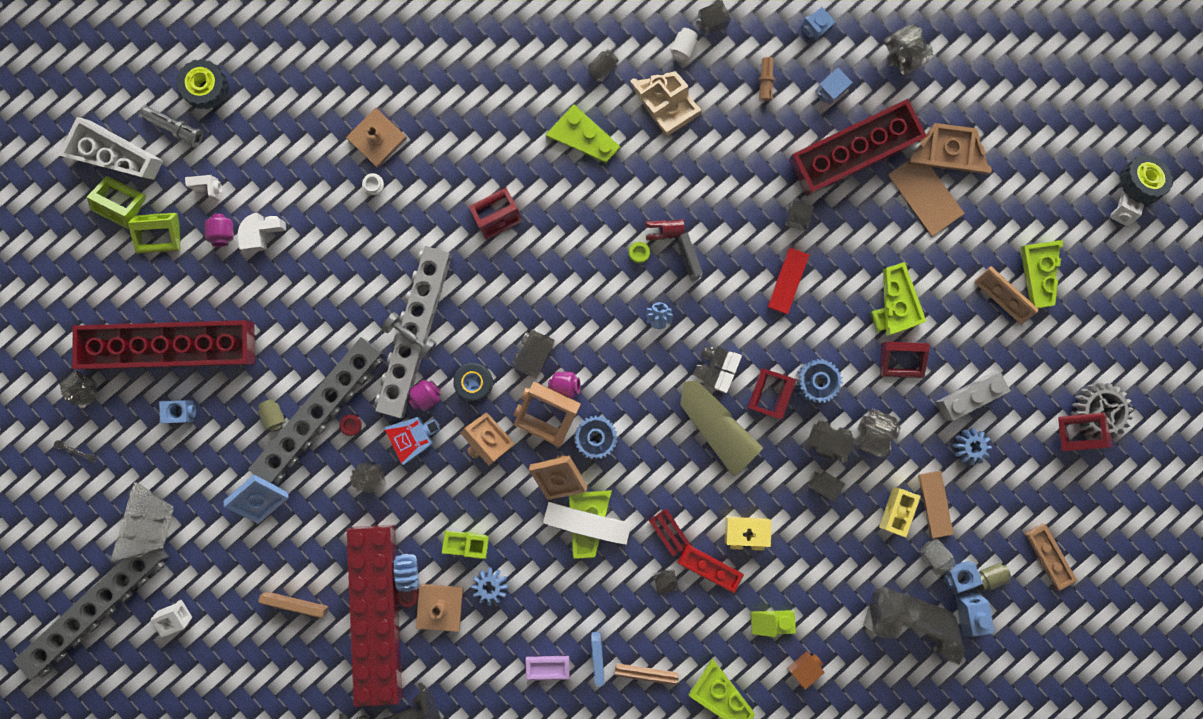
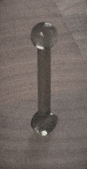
(60, 444)

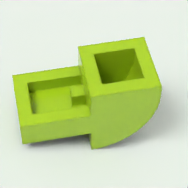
(465, 544)

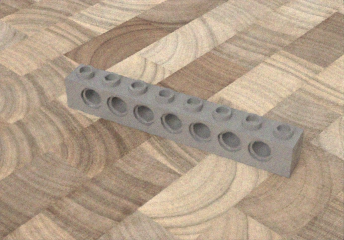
(423, 323)

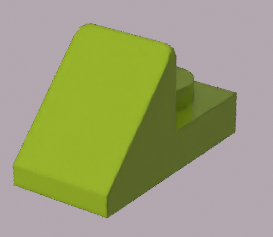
(773, 623)

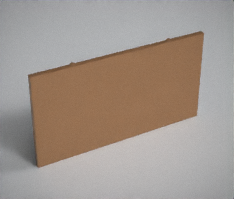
(926, 196)

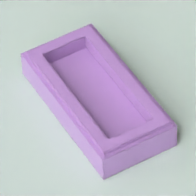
(547, 668)

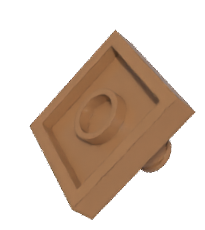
(376, 137)
(486, 439)
(558, 477)
(439, 607)

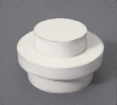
(373, 184)

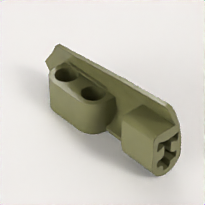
(722, 432)

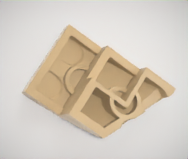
(667, 101)

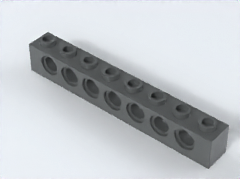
(263, 465)
(31, 659)

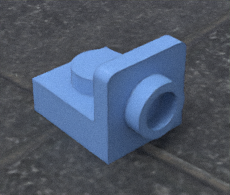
(817, 24)

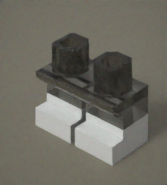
(718, 359)

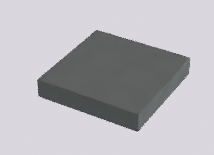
(689, 257)

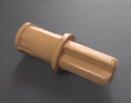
(766, 79)

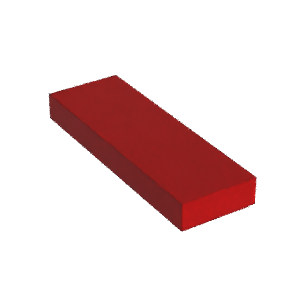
(788, 281)
(710, 568)

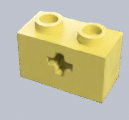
(899, 511)
(758, 526)

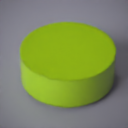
(639, 252)

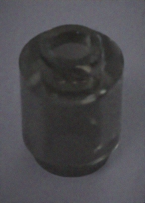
(603, 65)

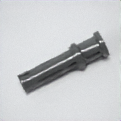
(178, 128)

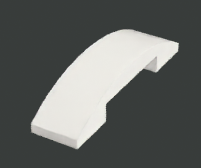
(587, 523)

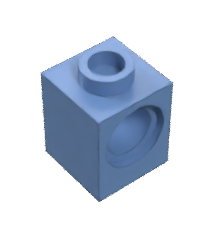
(833, 86)
(168, 411)
(971, 578)

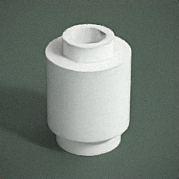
(684, 45)

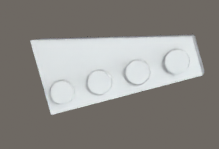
(101, 147)

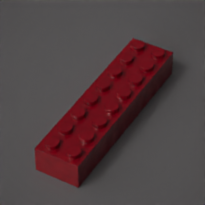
(163, 345)
(374, 615)

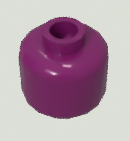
(219, 230)
(565, 384)
(424, 395)

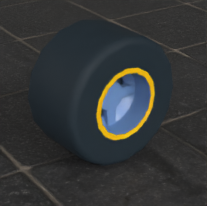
(467, 377)

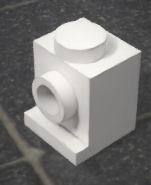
(171, 619)

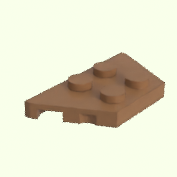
(952, 149)

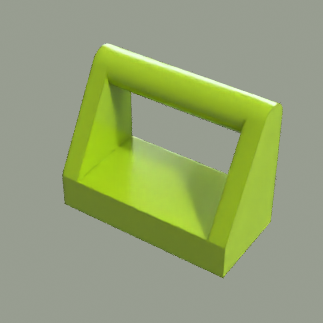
(111, 210)
(155, 221)

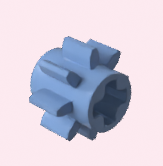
(659, 315)

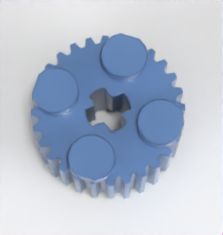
(830, 381)
(591, 448)

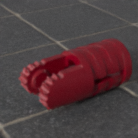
(670, 229)

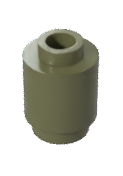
(271, 415)
(994, 576)

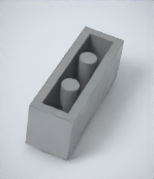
(972, 396)

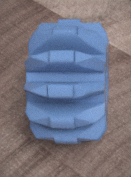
(965, 449)
(406, 572)
(484, 591)

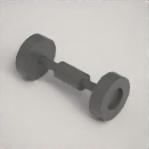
(391, 322)

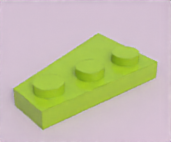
(583, 134)
(1040, 270)
(900, 300)
(594, 503)
(719, 694)

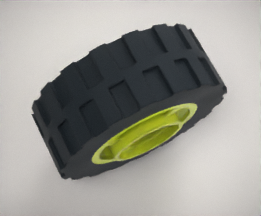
(193, 75)
(1146, 179)

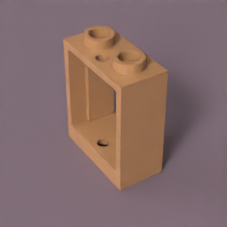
(538, 427)

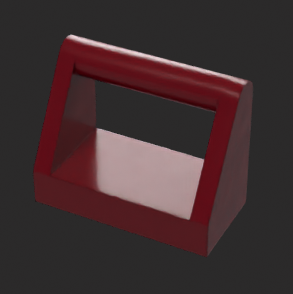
(499, 220)
(921, 348)
(782, 399)
(1105, 442)

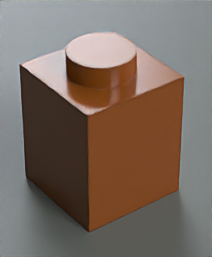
(806, 669)

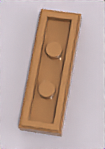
(1006, 295)
(935, 504)
(1050, 557)
(293, 604)

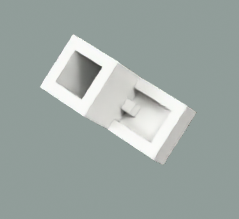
(253, 230)

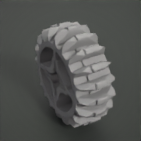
(1119, 408)

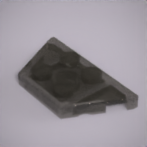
(143, 525)

